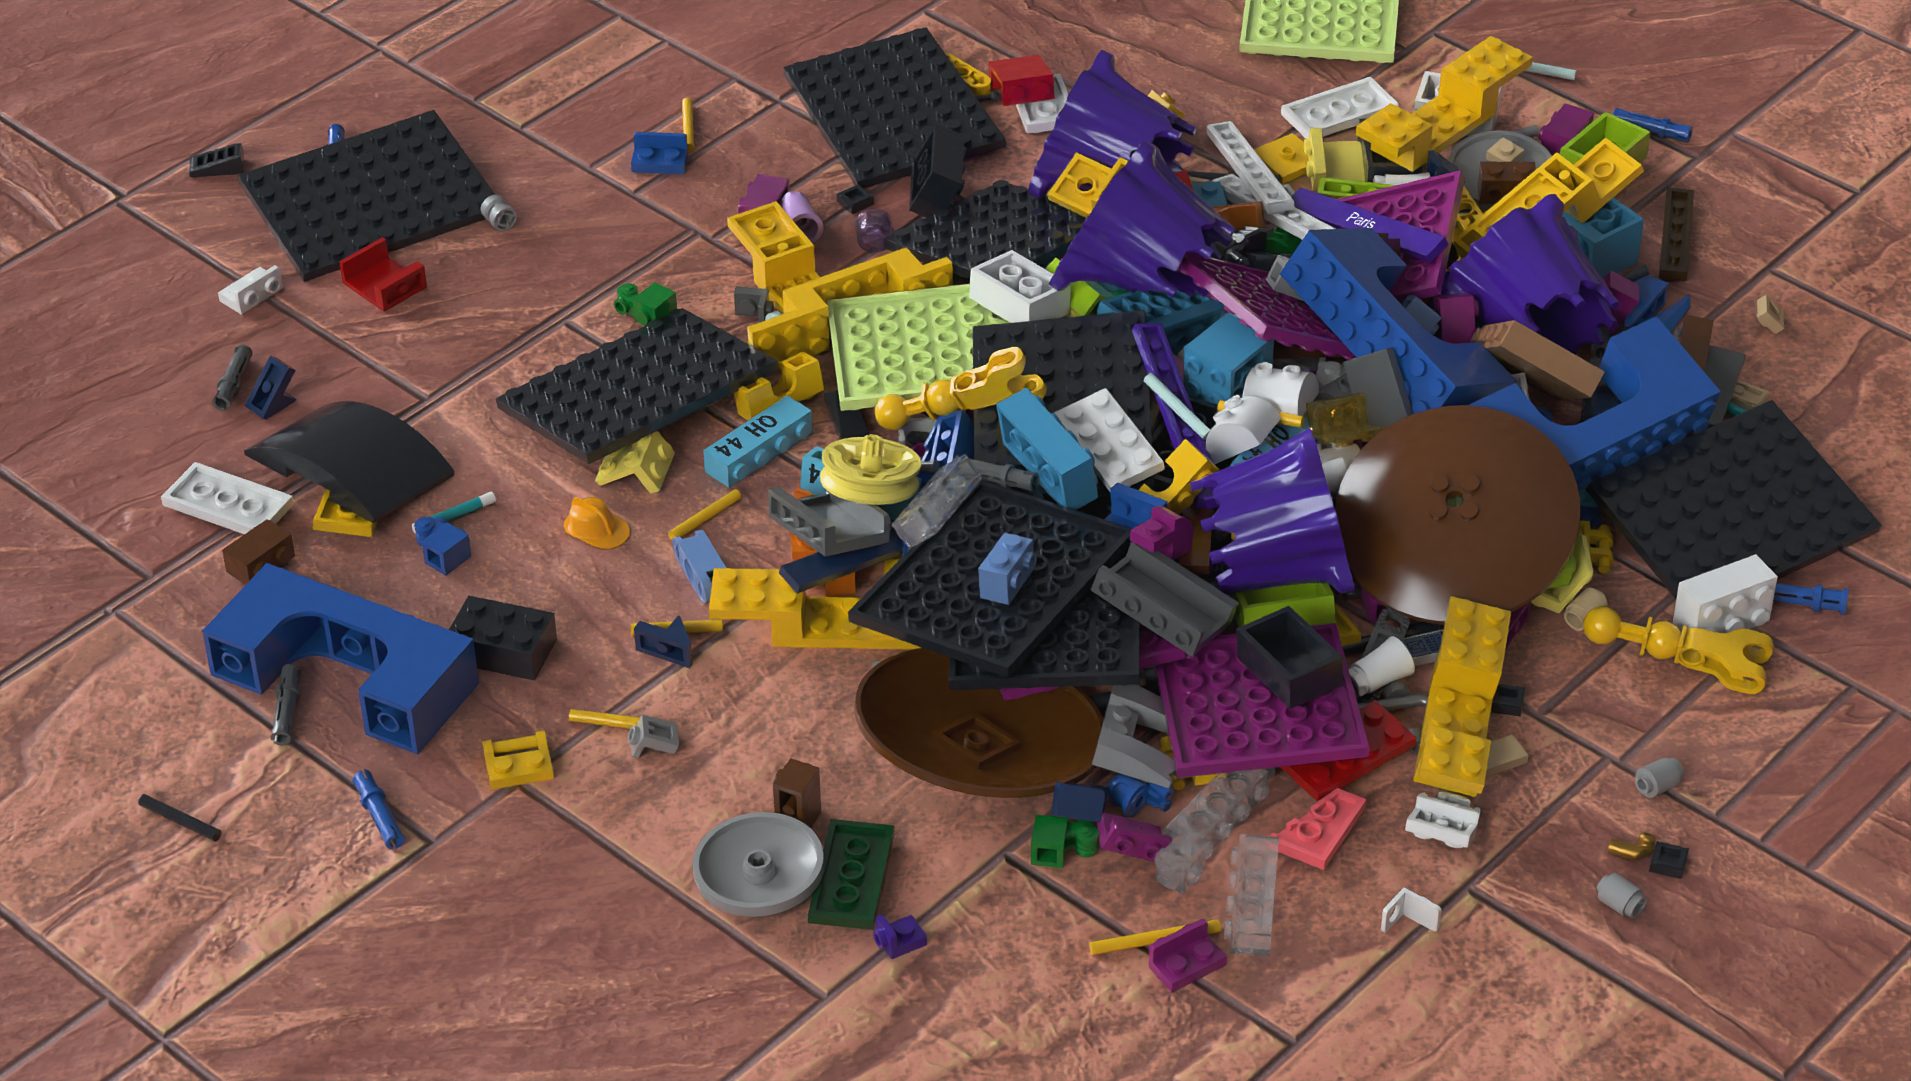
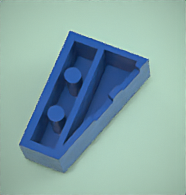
(949, 437)

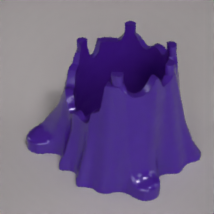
(1105, 122)
(1143, 231)
(1536, 275)
(1279, 521)

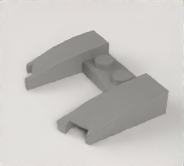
(1118, 748)

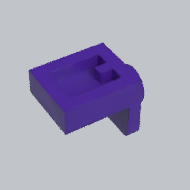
(899, 936)

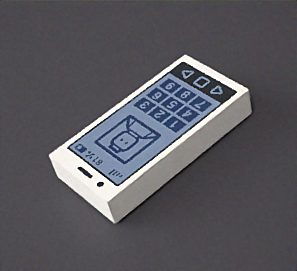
(1424, 647)

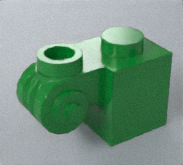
(648, 305)
(1056, 835)

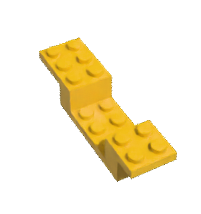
(1464, 102)
(1580, 187)
(805, 307)
(793, 616)
(1460, 698)

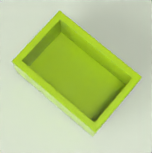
(1622, 133)
(1310, 601)

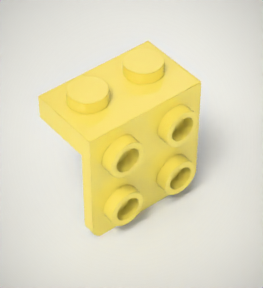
(1332, 159)
(646, 458)
(1558, 597)

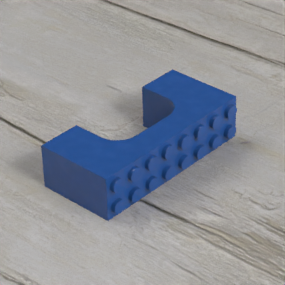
(1348, 284)
(1660, 395)
(415, 666)

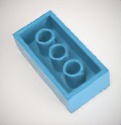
(1048, 449)

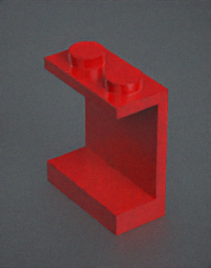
(1022, 79)
(381, 278)

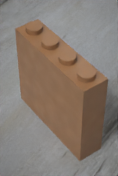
(1543, 362)

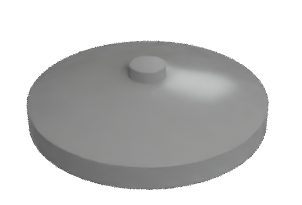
(1473, 149)
(758, 864)

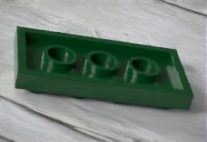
(853, 874)

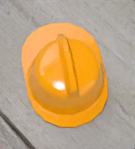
(595, 524)

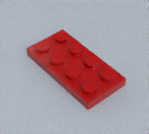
(1386, 741)

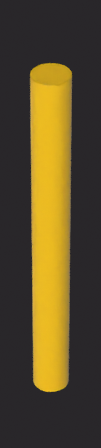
(1141, 939)

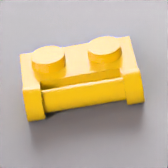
(518, 767)

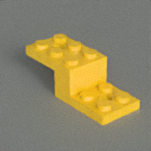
(1078, 172)
(779, 251)

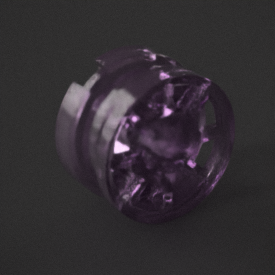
(873, 230)

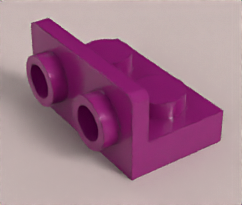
(1131, 837)
(1185, 956)

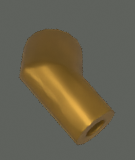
(1633, 851)

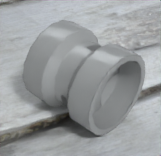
(498, 212)

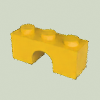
(799, 380)
(1188, 466)

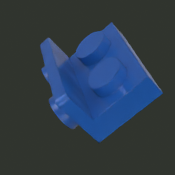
(659, 153)
(1131, 506)

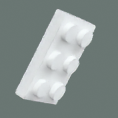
(1042, 115)

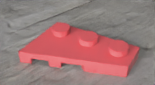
(1322, 830)

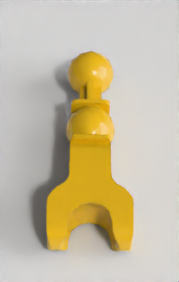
(968, 390)
(1719, 654)

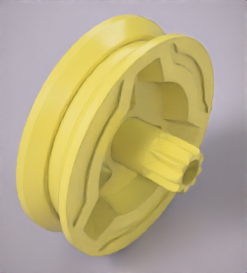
(870, 470)

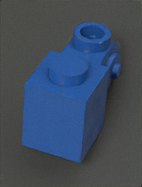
(442, 544)

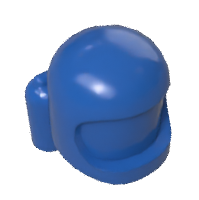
(1133, 794)

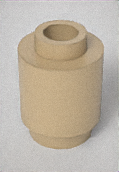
(1581, 605)

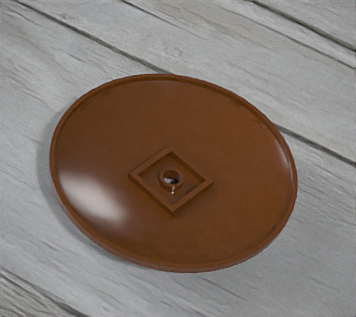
(1492, 548)
(973, 736)

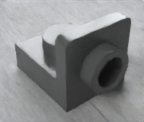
(752, 302)

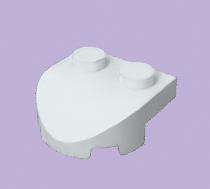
(1444, 819)

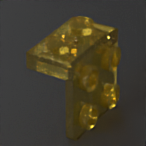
(1341, 420)

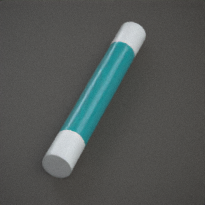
(465, 508)

